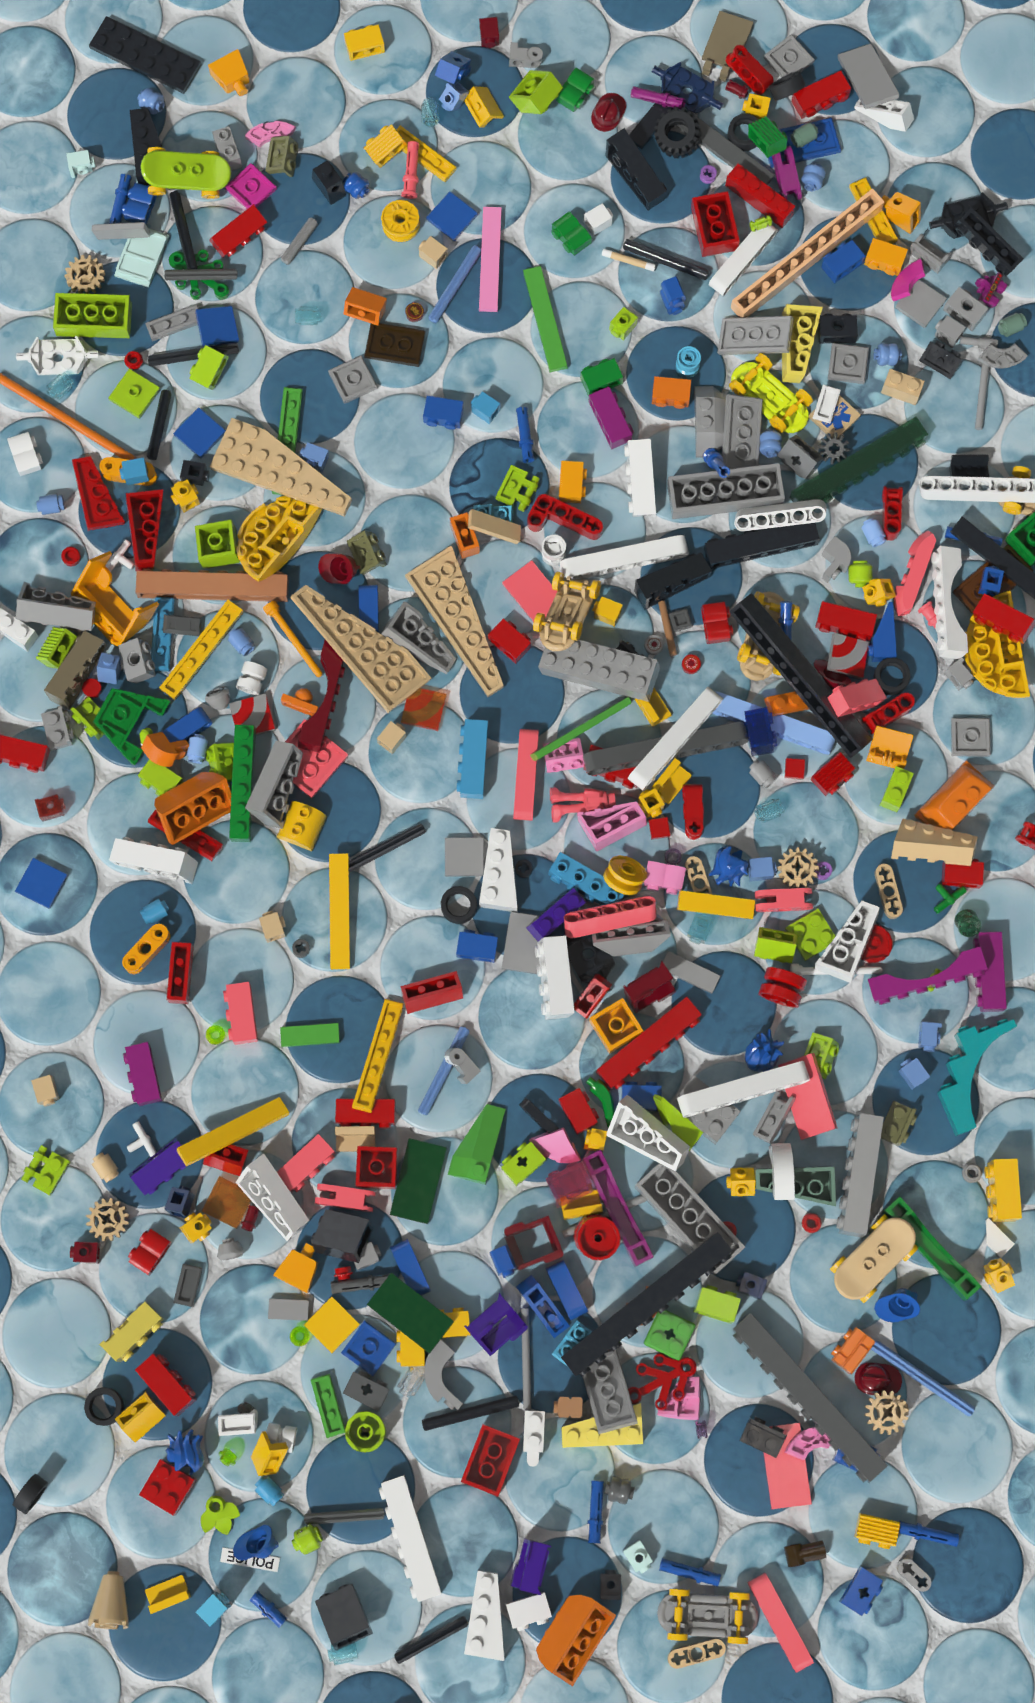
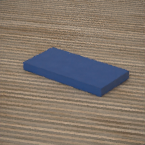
(825, 144)

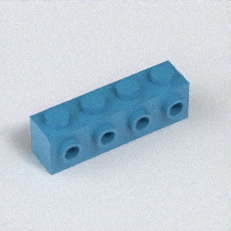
(473, 759)
(583, 880)

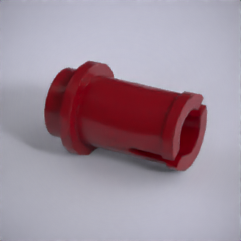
(737, 89)
(250, 1218)

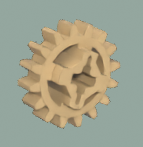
(85, 273)
(806, 868)
(102, 1227)
(875, 1404)

